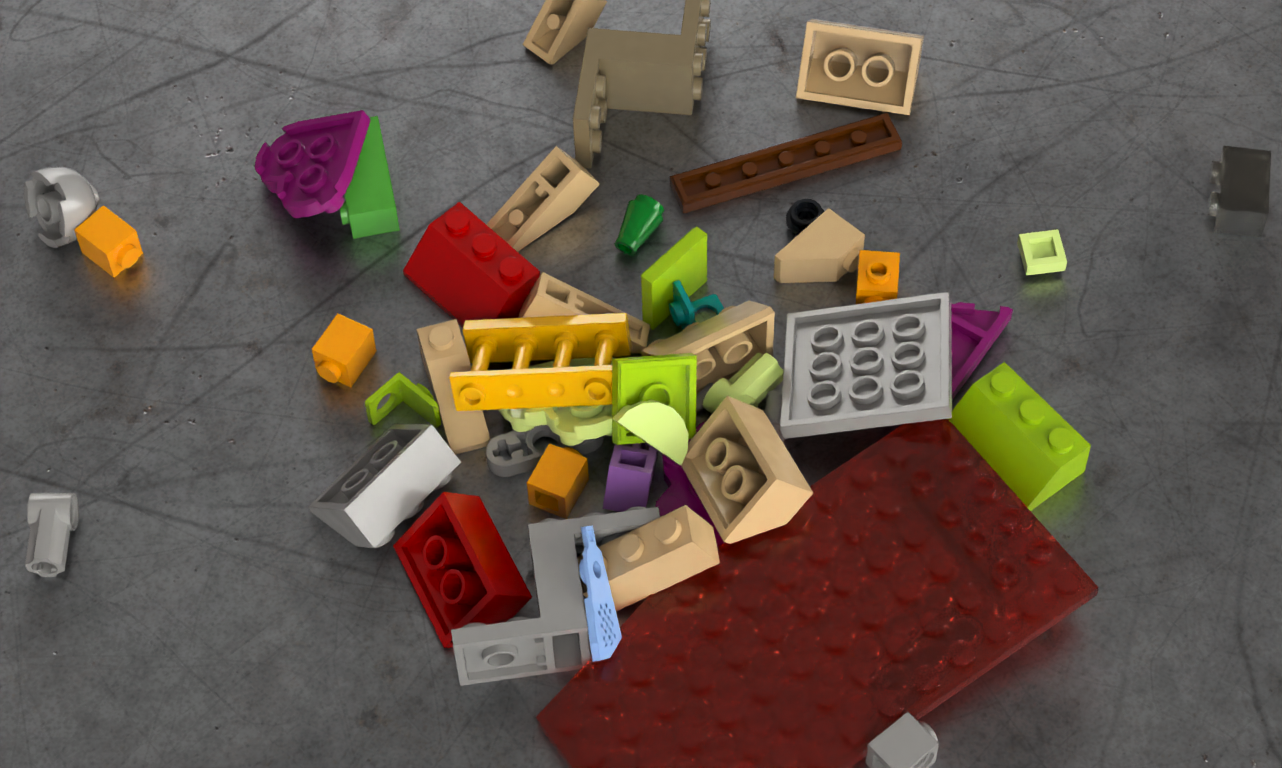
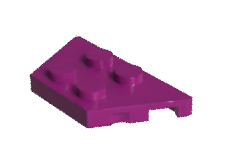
(972, 337)

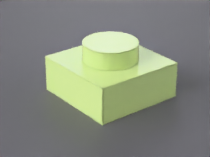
(1042, 252)

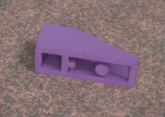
(630, 476)

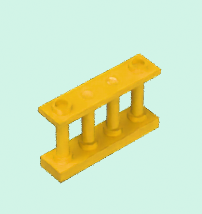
(540, 339)

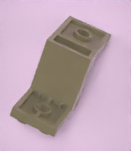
(639, 75)

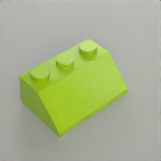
(1020, 436)

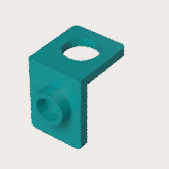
(684, 310)

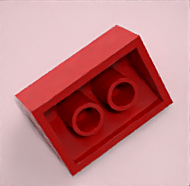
(470, 268)
(461, 566)

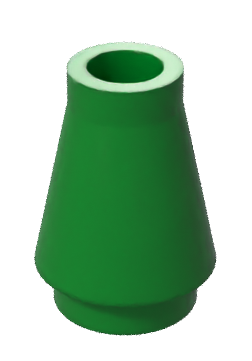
(639, 222)

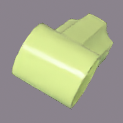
(748, 384)

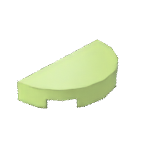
(657, 426)

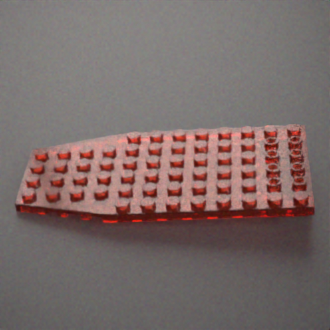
(827, 630)

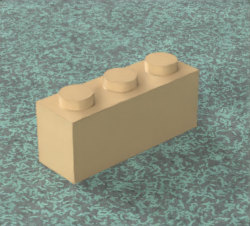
(657, 556)

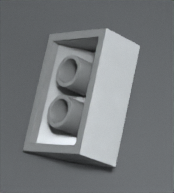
(386, 484)

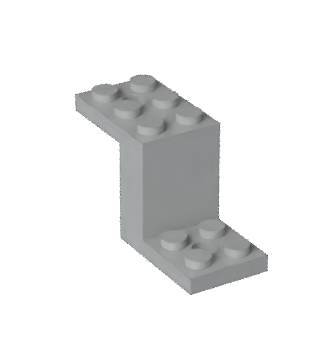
(560, 634)

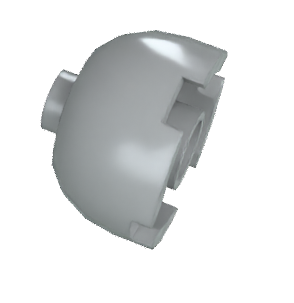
(60, 202)

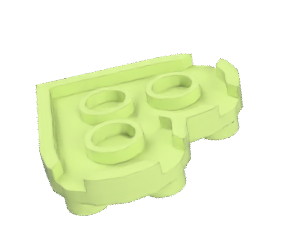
(571, 423)

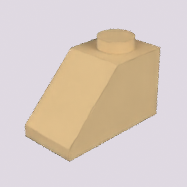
(562, 27)
(820, 252)

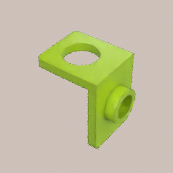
(405, 391)

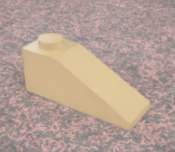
(543, 200)
(557, 298)
(442, 353)

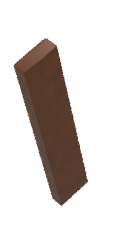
(785, 163)

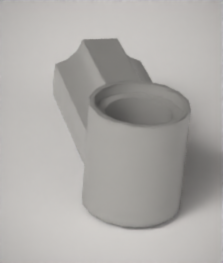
(50, 522)

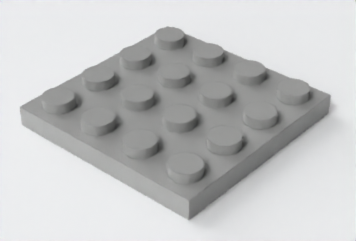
(867, 366)

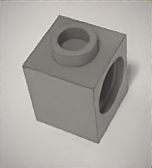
(904, 745)

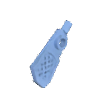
(599, 605)

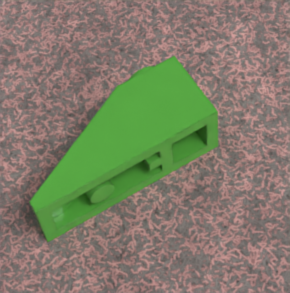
(370, 195)

